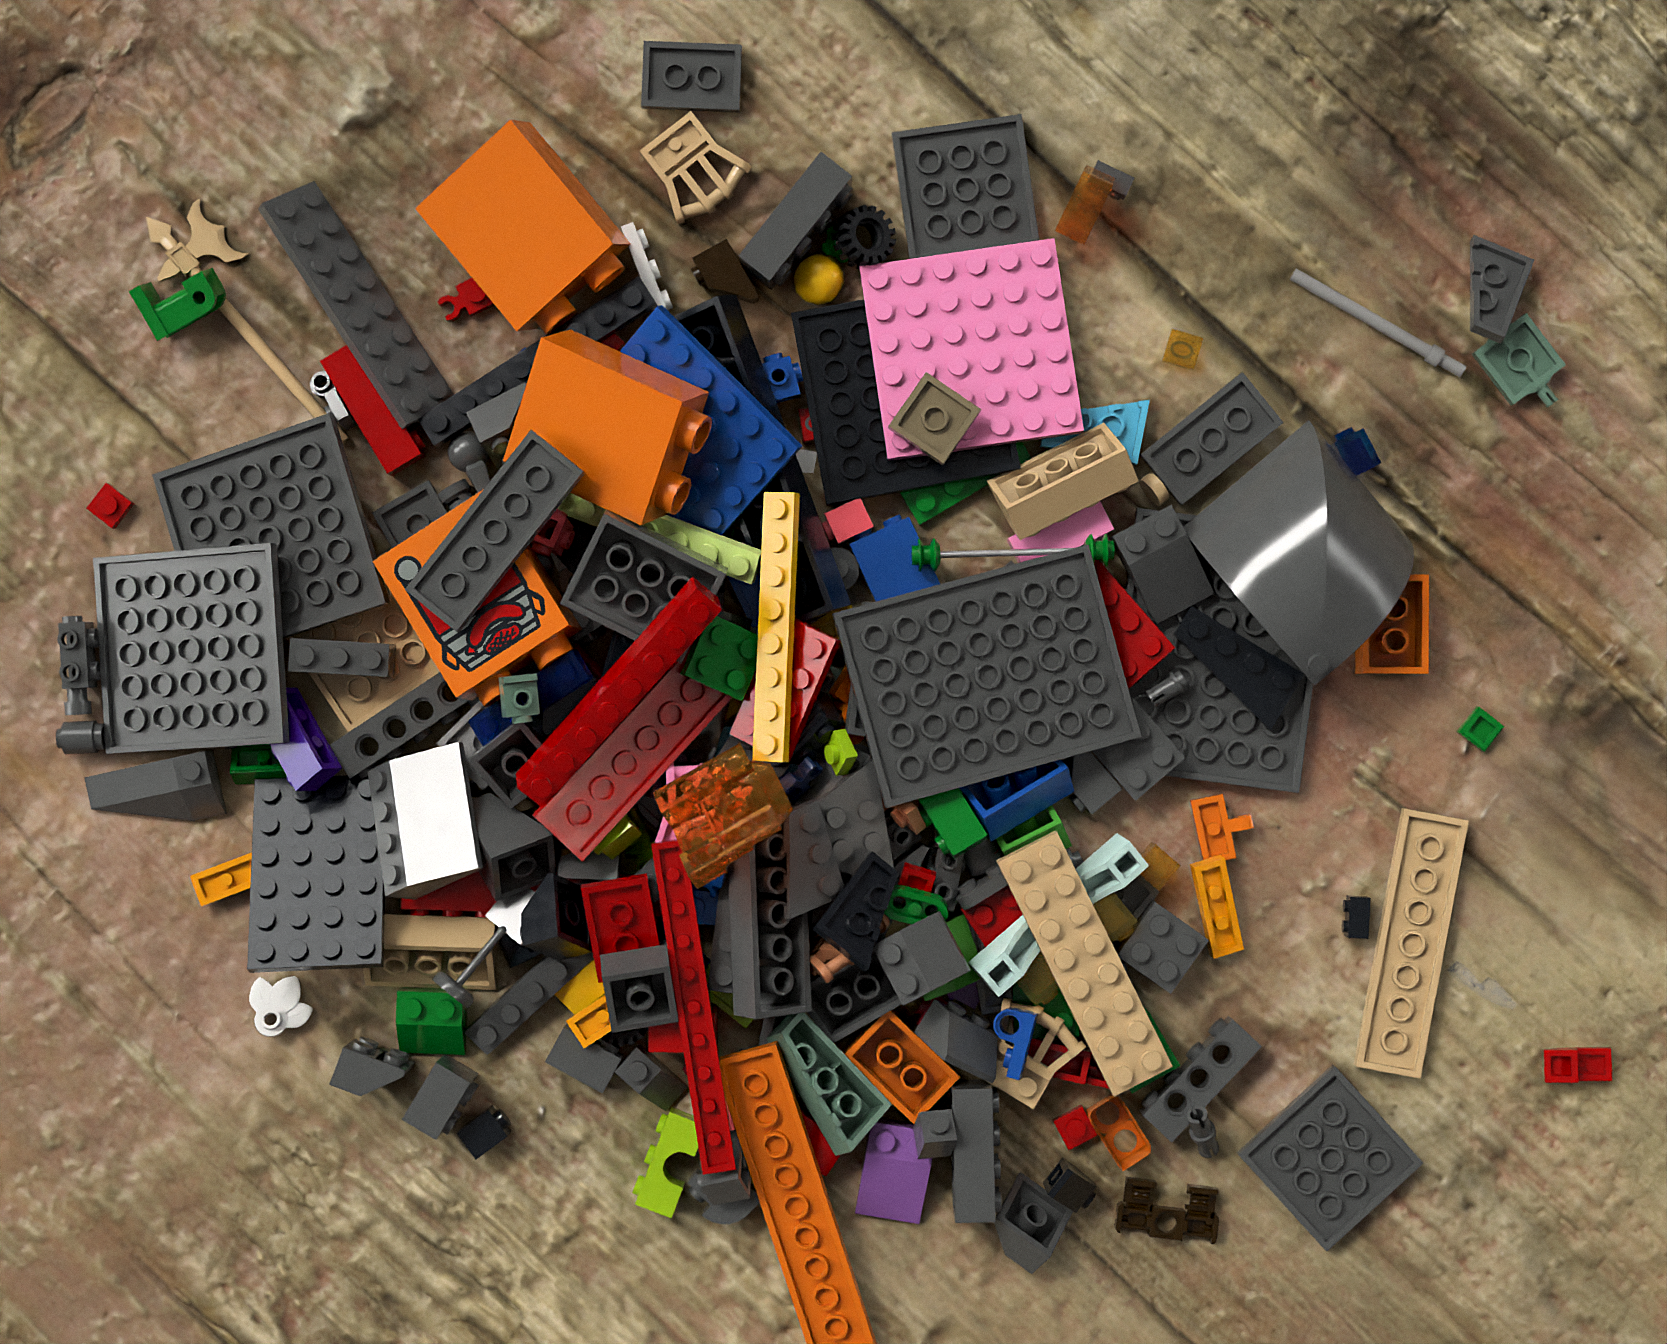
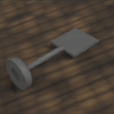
(507, 916)

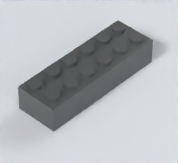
(766, 949)

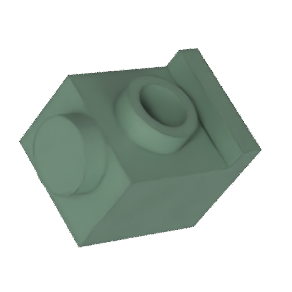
(509, 688)

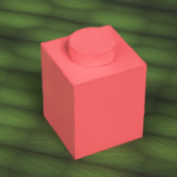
(847, 521)

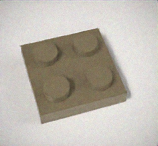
(934, 418)

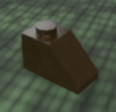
(723, 273)

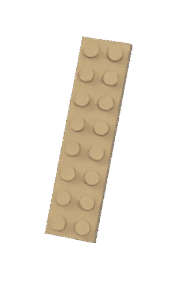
(1411, 943)
(1084, 963)

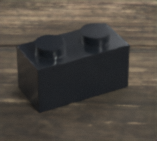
(1356, 916)

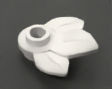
(281, 1001)

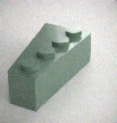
(828, 1083)

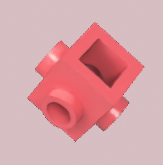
(560, 539)

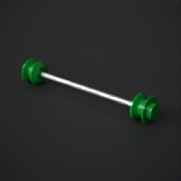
(932, 555)

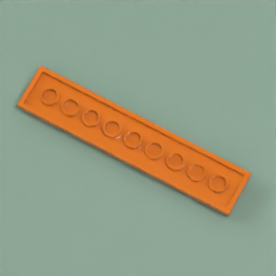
(794, 1197)

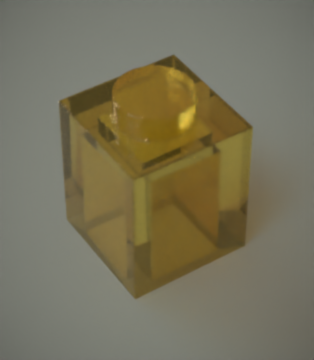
(1160, 866)

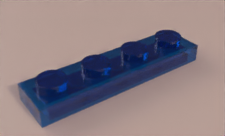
(552, 684)

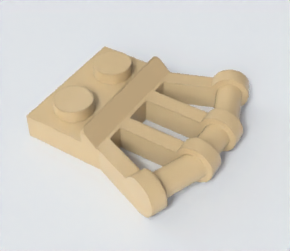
(681, 149)
(1035, 1074)

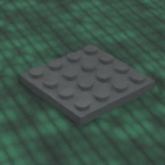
(965, 186)
(1329, 1157)

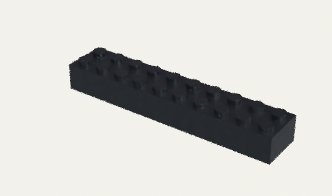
(725, 334)

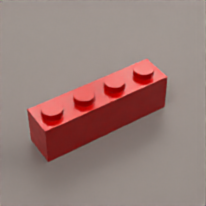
(392, 445)

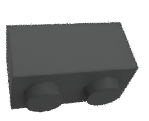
(1122, 183)

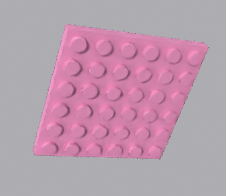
(983, 327)

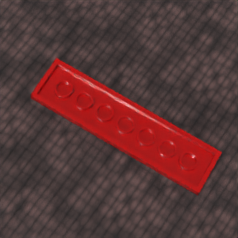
(630, 760)

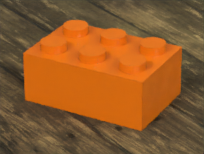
(1402, 638)
(901, 1064)

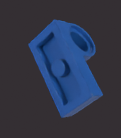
(1016, 1058)

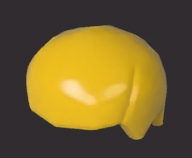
(818, 279)

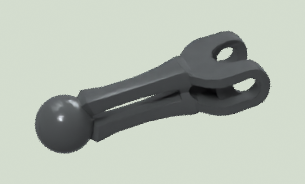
(470, 457)

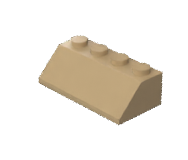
(1063, 481)
(427, 945)

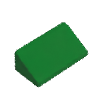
(253, 763)

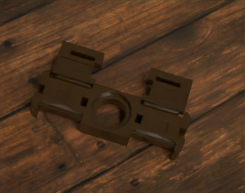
(1194, 1223)

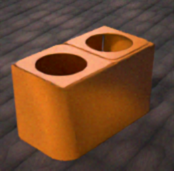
(1142, 1147)

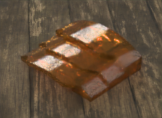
(722, 811)

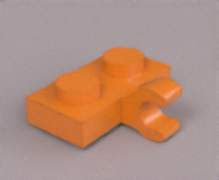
(1215, 828)

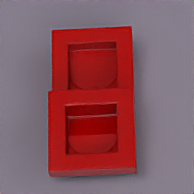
(1577, 1064)

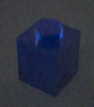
(1356, 450)

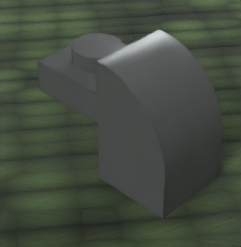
(723, 1213)

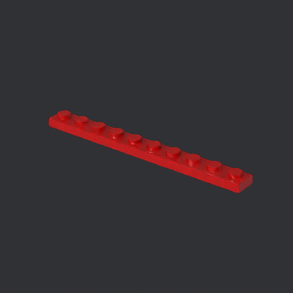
(694, 1009)

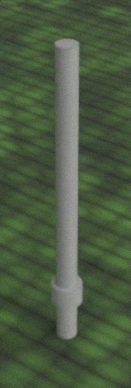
(1433, 354)

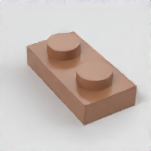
(907, 815)

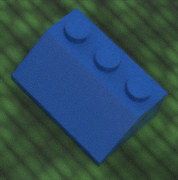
(1017, 796)

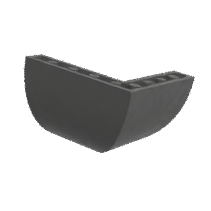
(1307, 551)

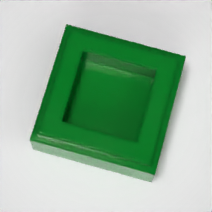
(1480, 729)

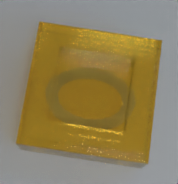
(1182, 349)

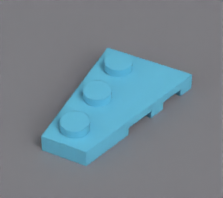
(1124, 421)

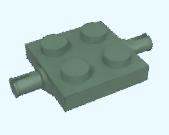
(1521, 362)

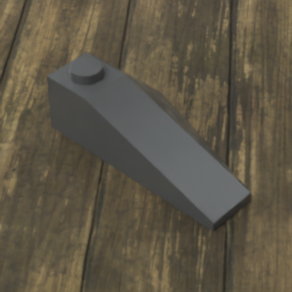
(168, 788)

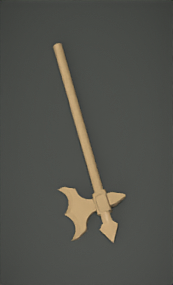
(209, 240)

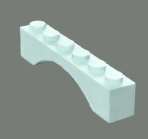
(1015, 948)

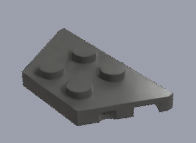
(856, 819)

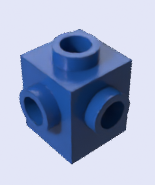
(787, 388)

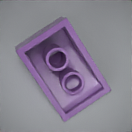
(892, 1175)

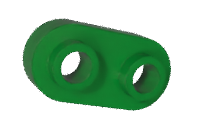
(914, 906)

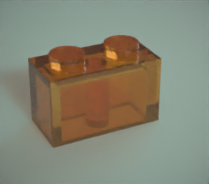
(1085, 204)

